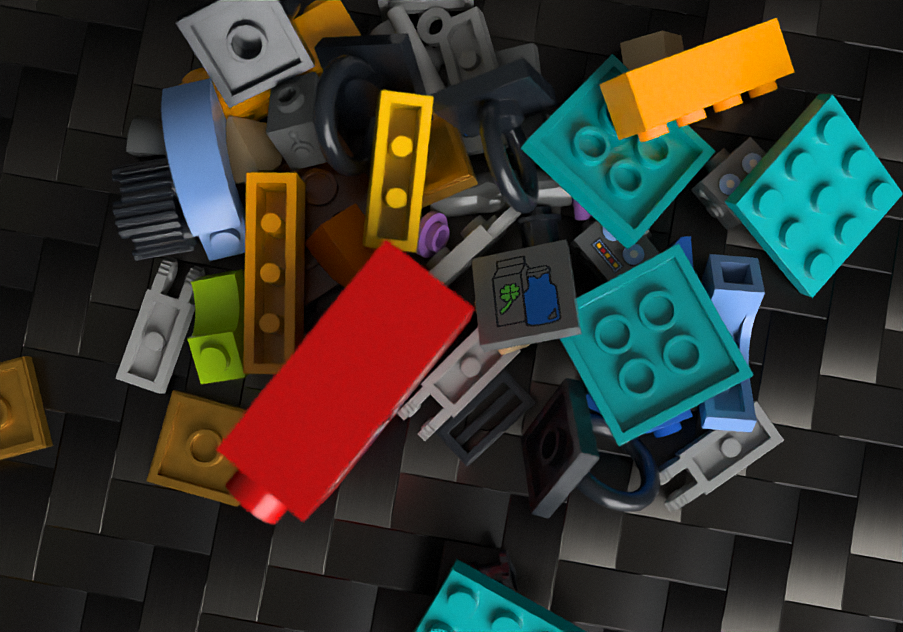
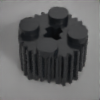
(151, 210)

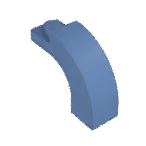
(201, 167)
(736, 292)

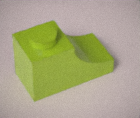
(219, 326)

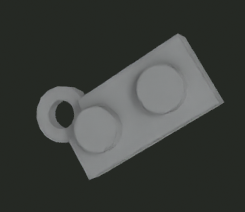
(462, 41)
(478, 238)

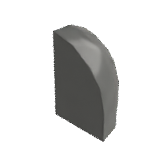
(146, 139)

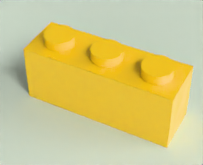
(397, 170)

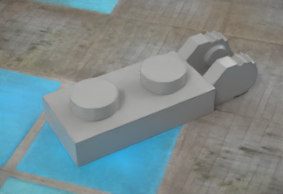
(159, 330)
(457, 381)
(717, 457)

